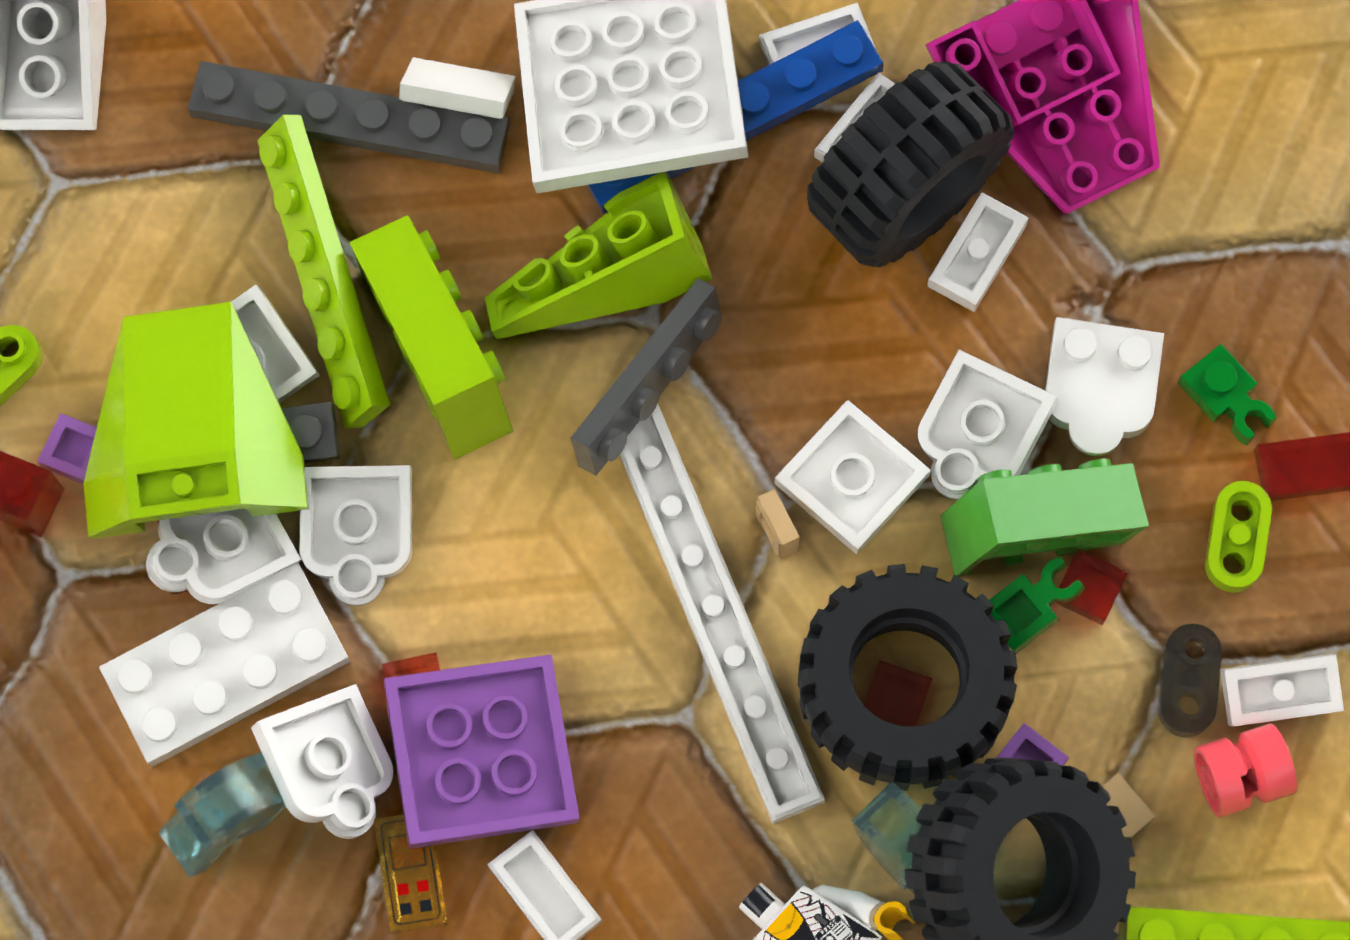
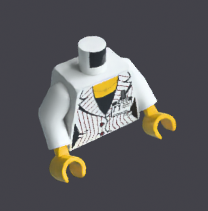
(823, 915)

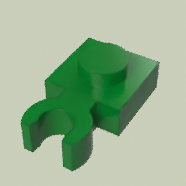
(1222, 387)
(1028, 606)

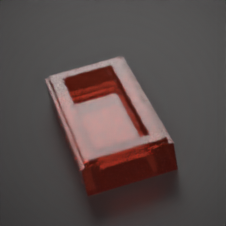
(1304, 466)

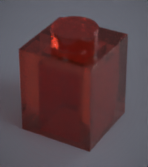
(27, 494)

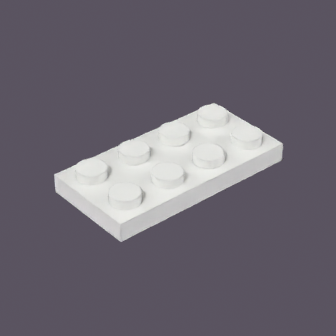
(224, 665)

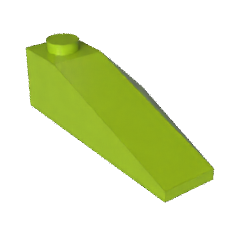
(622, 262)

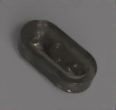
(1189, 678)

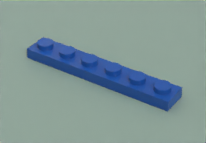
(787, 89)

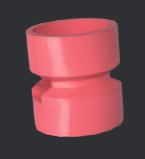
(1248, 769)

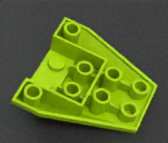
(189, 426)

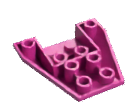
(1073, 91)

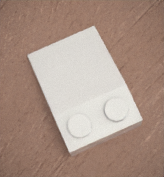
(51, 63)

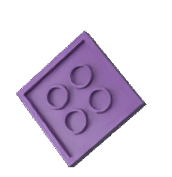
(480, 751)

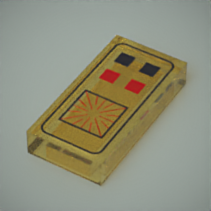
(409, 879)

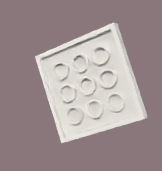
(626, 88)

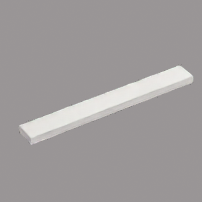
(719, 621)

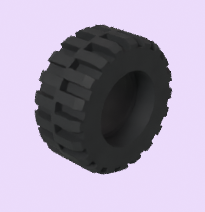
(909, 163)
(918, 605)
(966, 826)

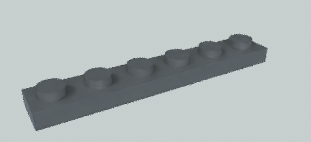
(349, 117)

